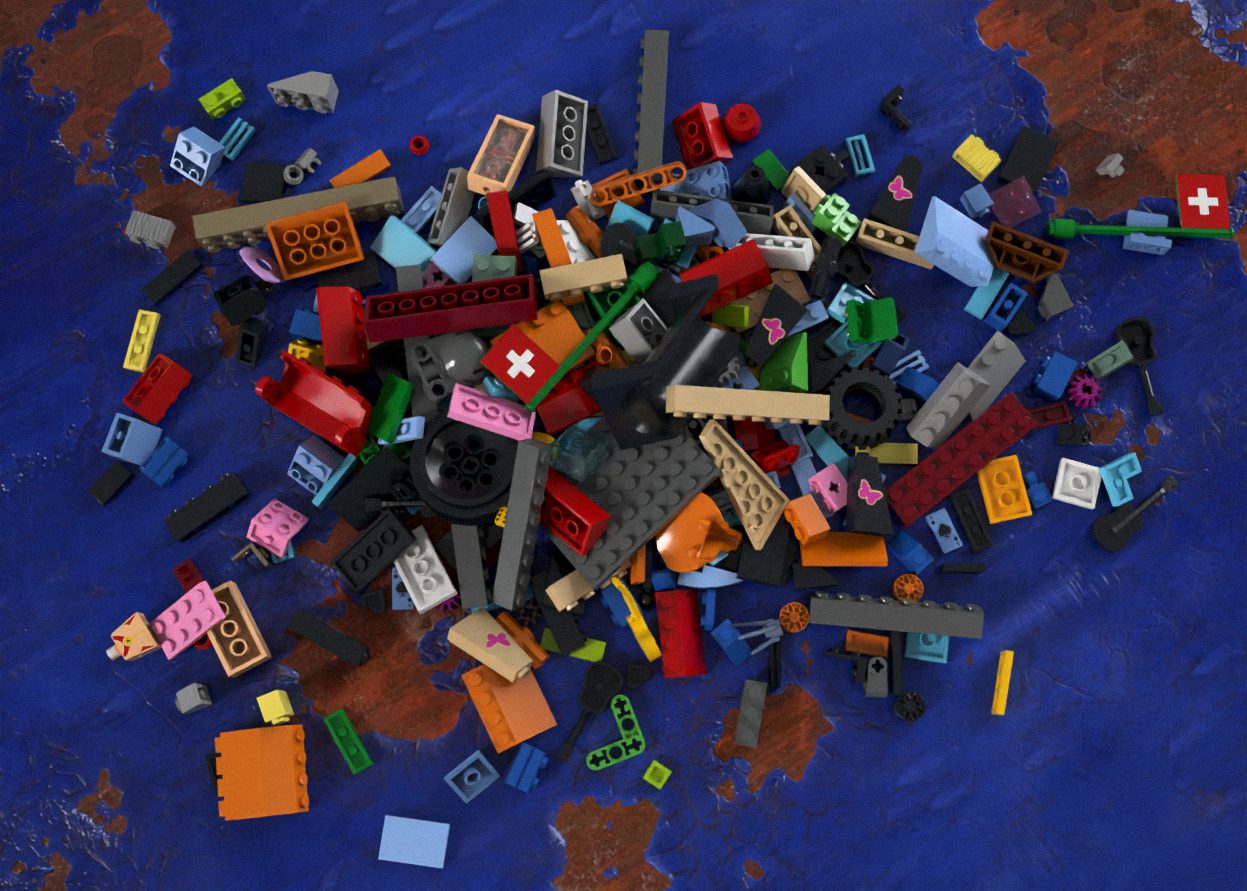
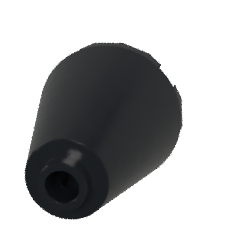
(752, 186)

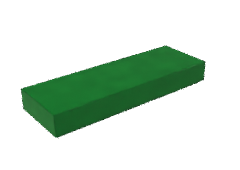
(348, 741)

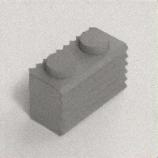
(150, 230)

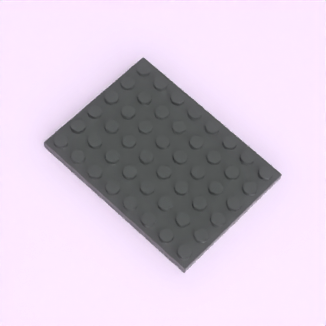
(640, 492)

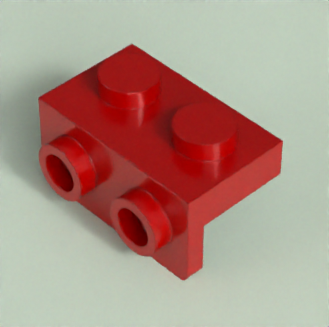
(775, 456)

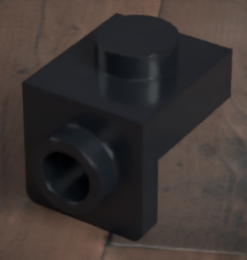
(1073, 435)

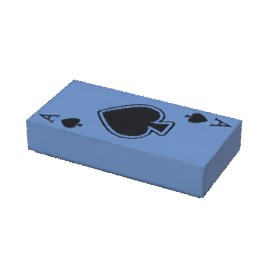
(943, 531)
(400, 596)

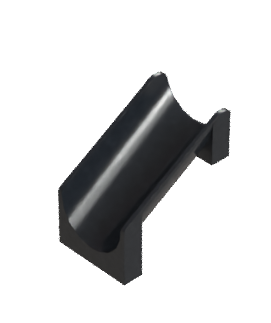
(686, 355)

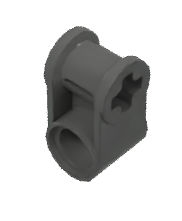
(875, 680)

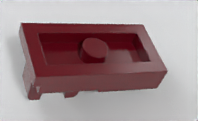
(188, 575)

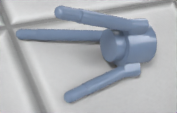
(771, 629)

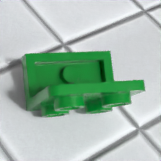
(871, 321)

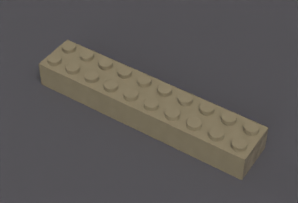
(247, 223)

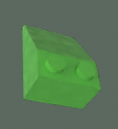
(787, 367)

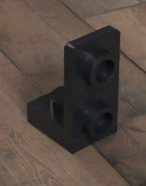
(888, 109)
(858, 671)

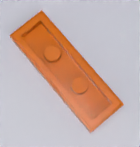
(362, 171)

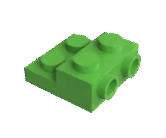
(835, 220)

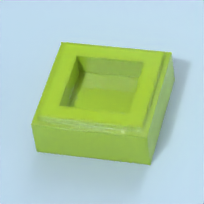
(657, 774)

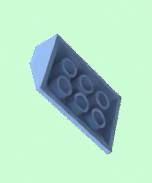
(955, 244)

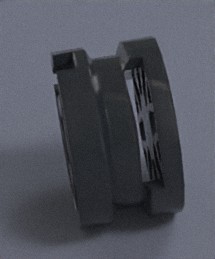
(909, 706)

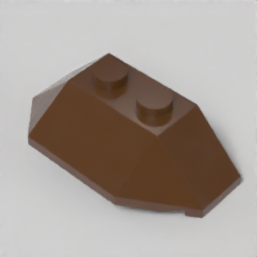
(1023, 254)

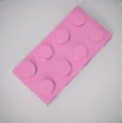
(491, 413)
(187, 620)

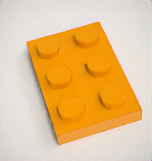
(1004, 490)

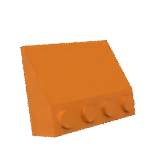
(315, 241)
(555, 333)
(508, 708)

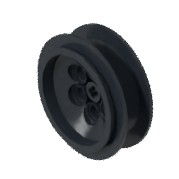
(432, 462)

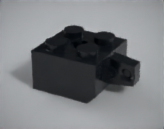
(827, 166)
(243, 298)

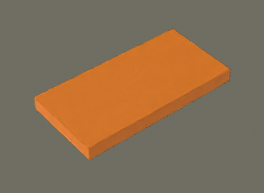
(845, 550)

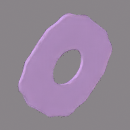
(250, 254)

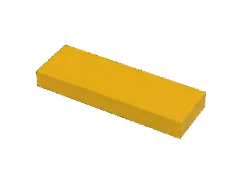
(1002, 682)

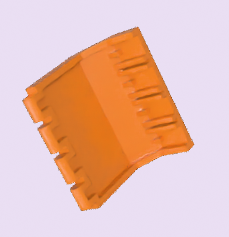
(262, 772)

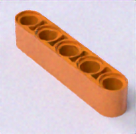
(645, 176)
(554, 246)

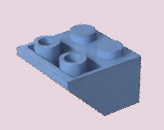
(197, 155)
(722, 216)
(131, 439)
(314, 464)

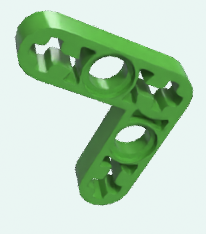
(627, 737)

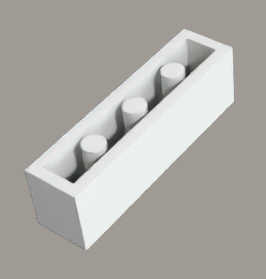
(783, 251)

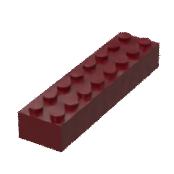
(451, 308)
(958, 460)

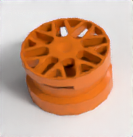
(907, 587)
(793, 617)

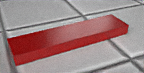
(503, 225)

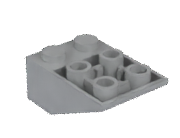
(306, 91)

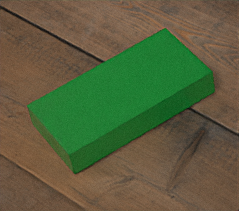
(773, 170)

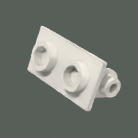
(582, 195)

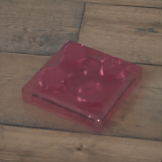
(1014, 203)

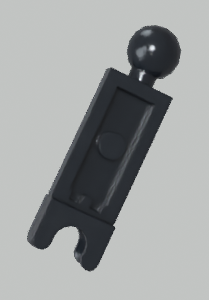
(646, 598)

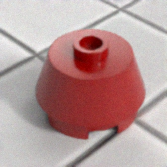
(741, 123)

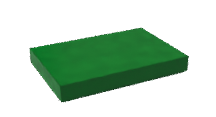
(390, 408)

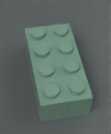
(487, 268)

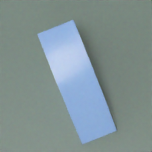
(709, 578)

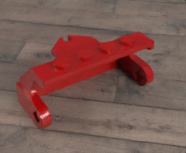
(319, 403)

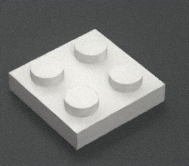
(1077, 483)

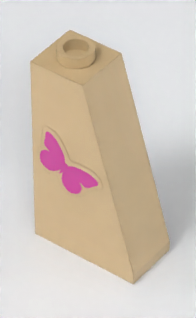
(491, 645)

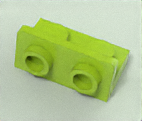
(222, 99)

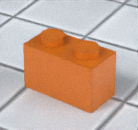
(806, 519)

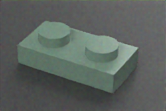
(1110, 360)

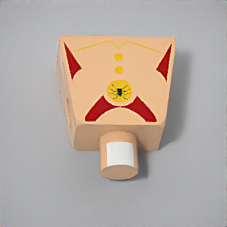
(133, 639)

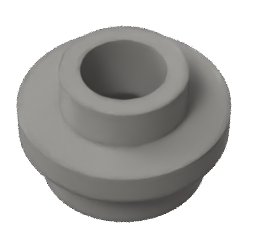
(293, 169)

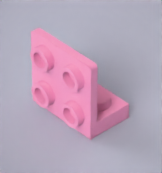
(276, 527)

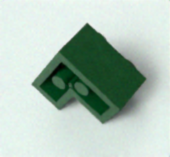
(661, 247)

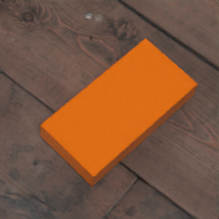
(867, 643)

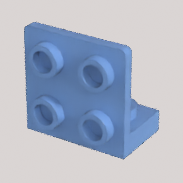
(708, 181)
(1142, 243)

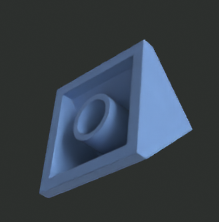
(696, 230)
(472, 776)

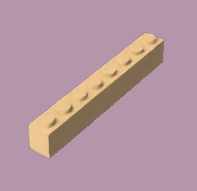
(747, 403)

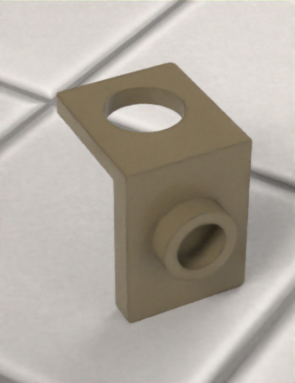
(260, 553)

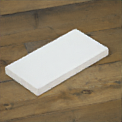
(424, 573)

